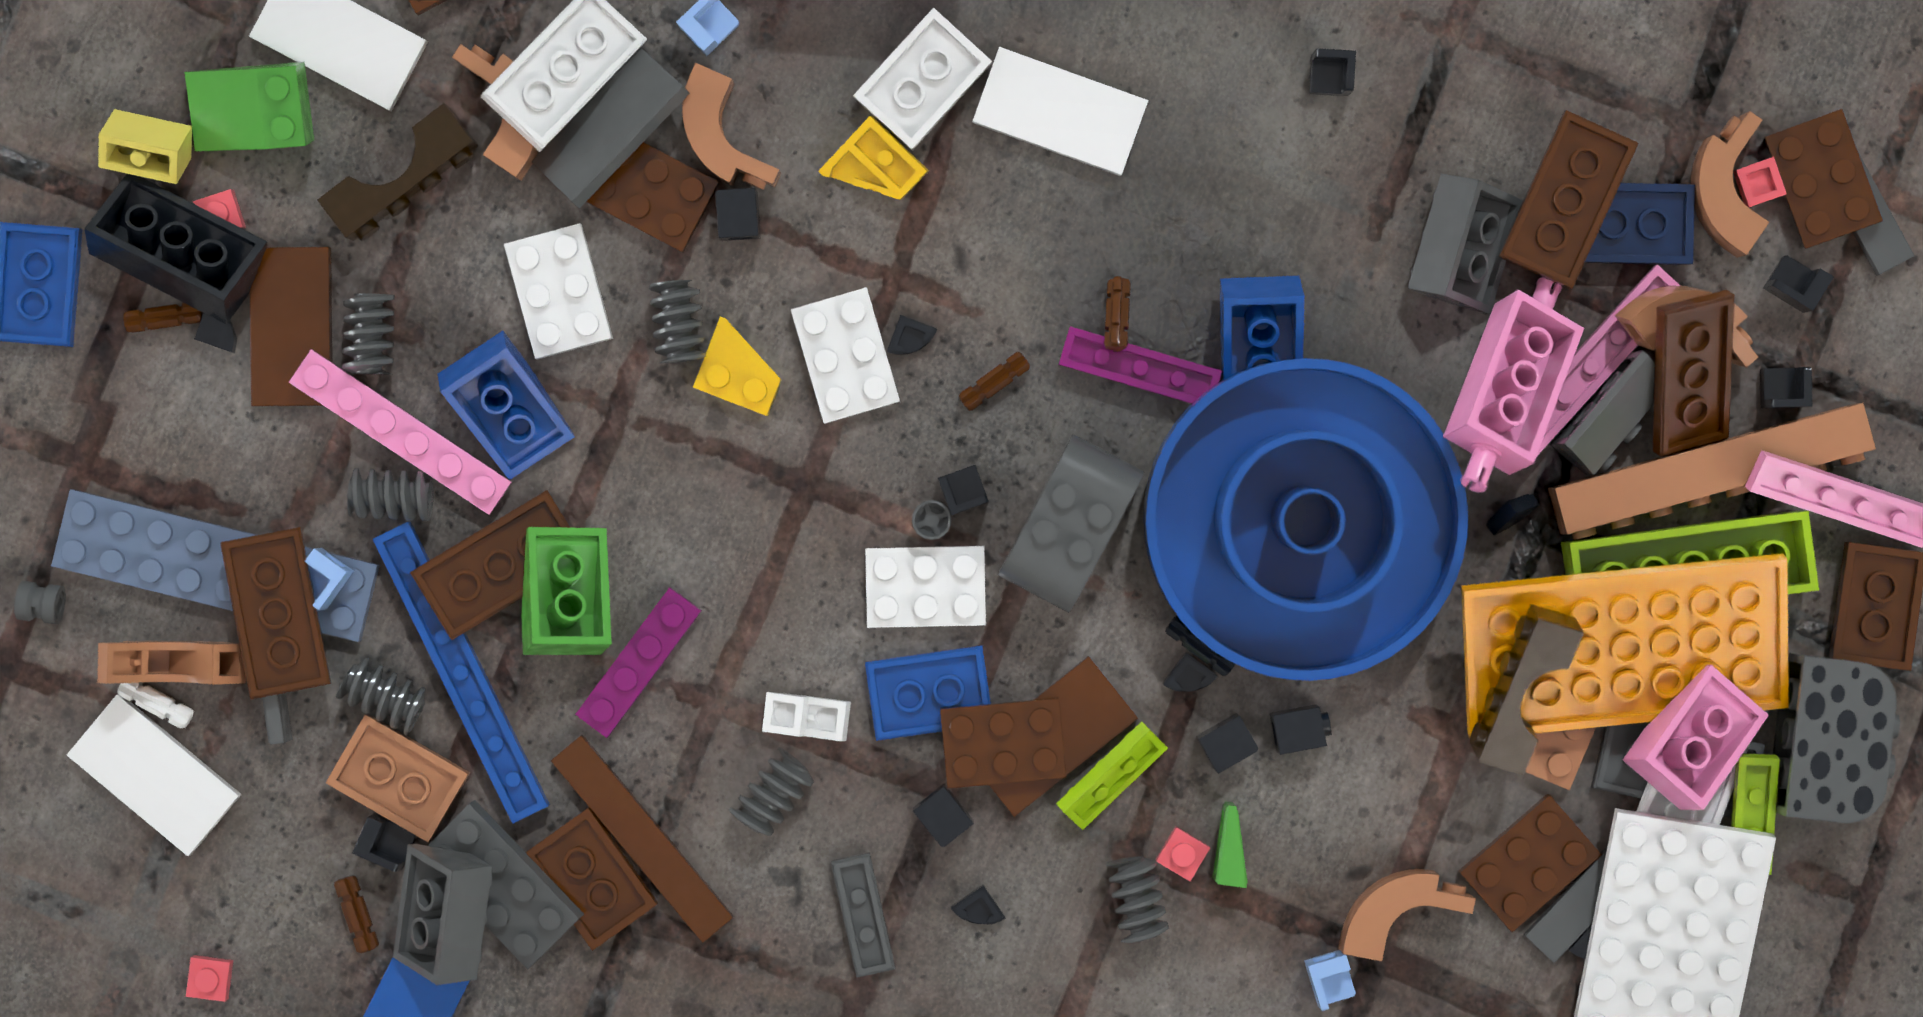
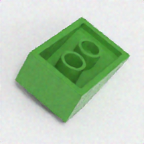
(250, 107)
(566, 592)

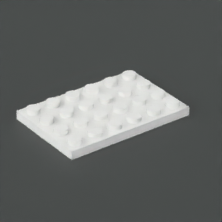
(1674, 918)

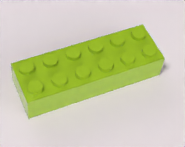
(1726, 539)

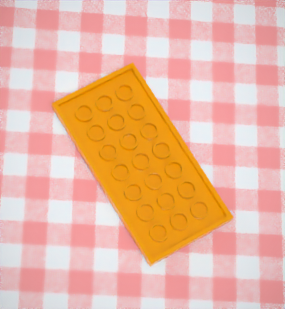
(1640, 641)

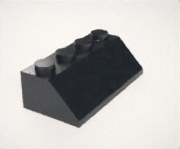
(176, 247)

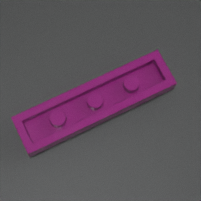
(1137, 367)
(638, 662)

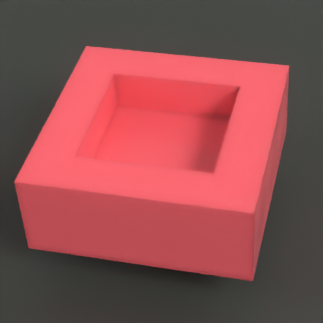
(1759, 182)
(224, 206)
(1182, 853)
(209, 978)

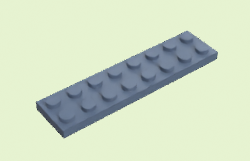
(181, 557)

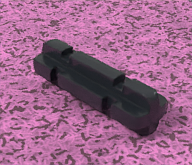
(1179, 631)

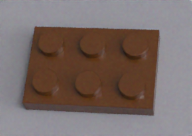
(1823, 179)
(657, 196)
(1877, 606)
(1003, 743)
(1529, 862)
(594, 877)

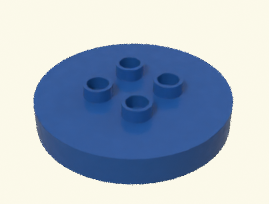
(1305, 519)

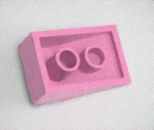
(1696, 740)

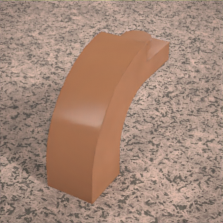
(703, 126)
(508, 147)
(1716, 200)
(1640, 320)
(170, 662)
(1385, 900)

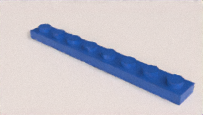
(464, 681)

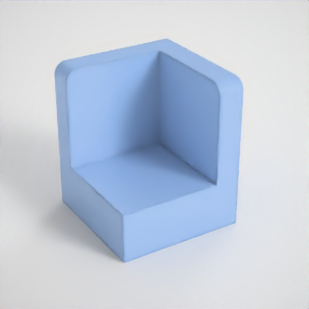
(708, 24)
(327, 576)
(1330, 978)

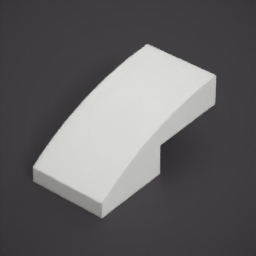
(806, 716)

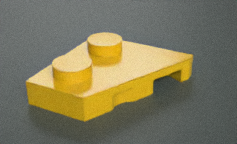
(875, 162)
(737, 371)

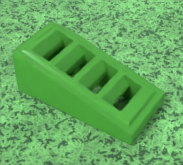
(1229, 857)

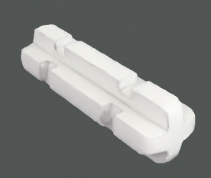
(156, 703)

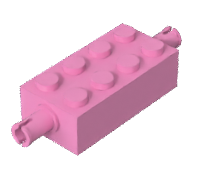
(1513, 383)

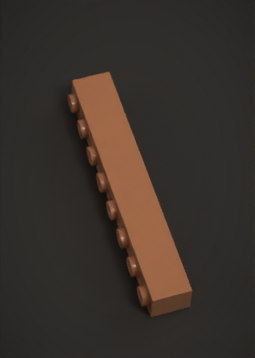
(1707, 470)

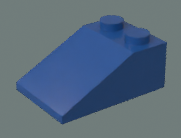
(1260, 321)
(504, 405)

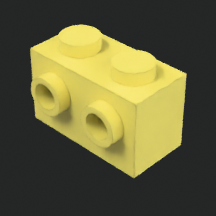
(145, 146)

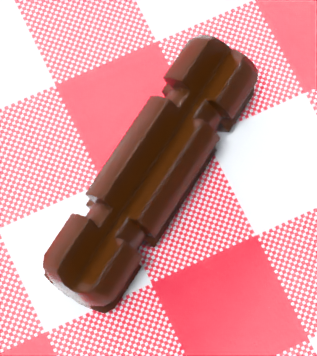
(1117, 314)
(161, 317)
(994, 381)
(356, 914)

